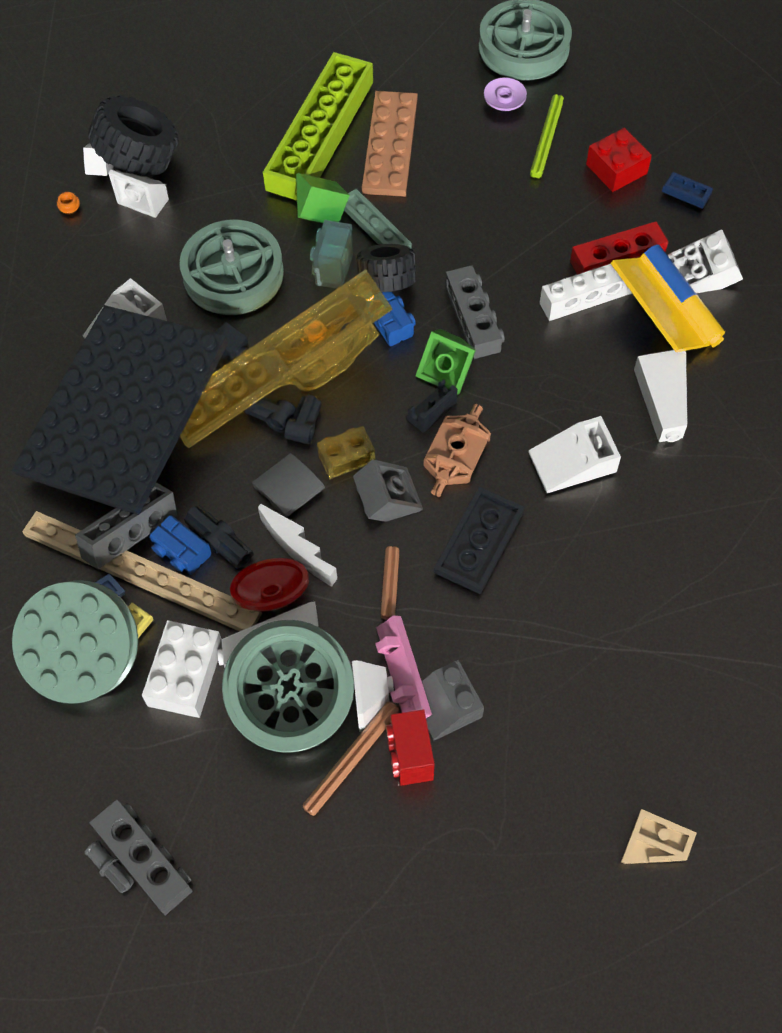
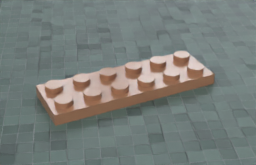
(390, 144)

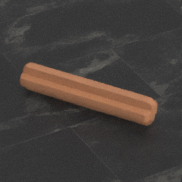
(390, 580)

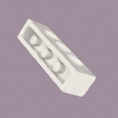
(582, 292)

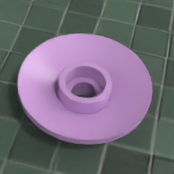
(505, 94)

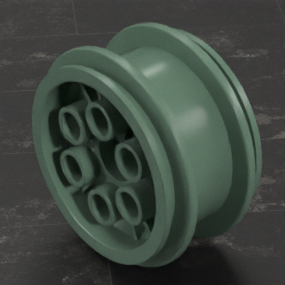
(244, 668)

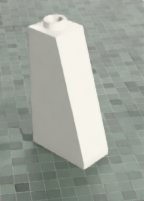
(664, 392)
(304, 613)

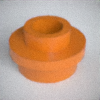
(68, 202)

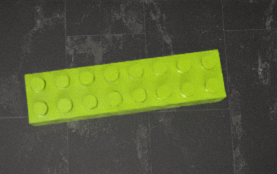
(319, 124)

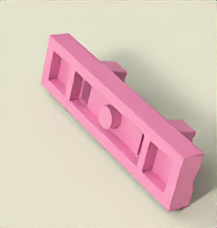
(402, 666)

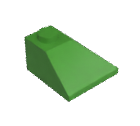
(445, 358)

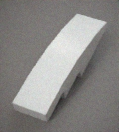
(292, 540)

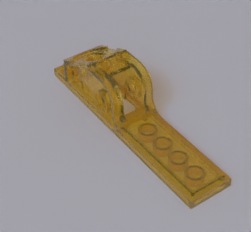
(314, 357)

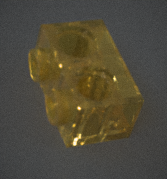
(348, 457)

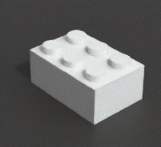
(182, 669)

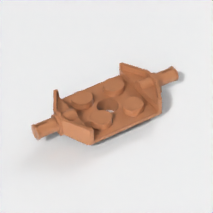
(451, 464)

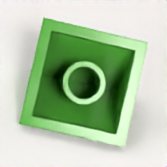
(320, 199)

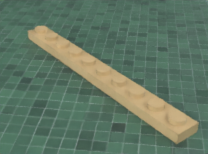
(147, 575)

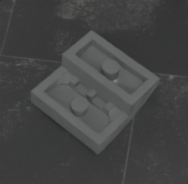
(288, 485)

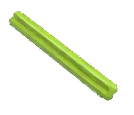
(546, 136)

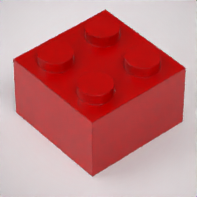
(618, 159)
(412, 747)

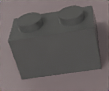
(386, 491)
(450, 700)

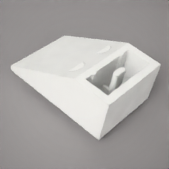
(707, 263)
(134, 299)
(576, 455)

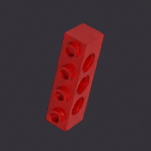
(618, 246)

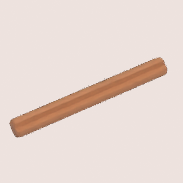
(350, 759)

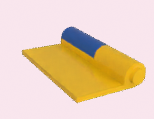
(669, 300)

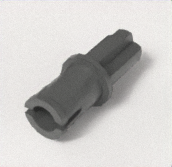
(109, 866)

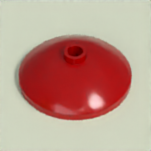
(269, 584)

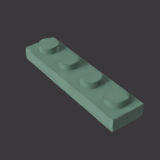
(373, 221)

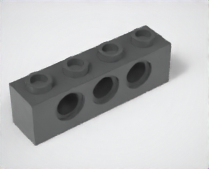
(474, 311)
(122, 529)
(164, 894)

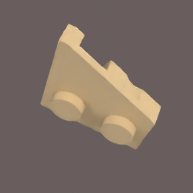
(657, 841)

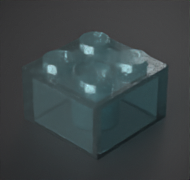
(332, 254)

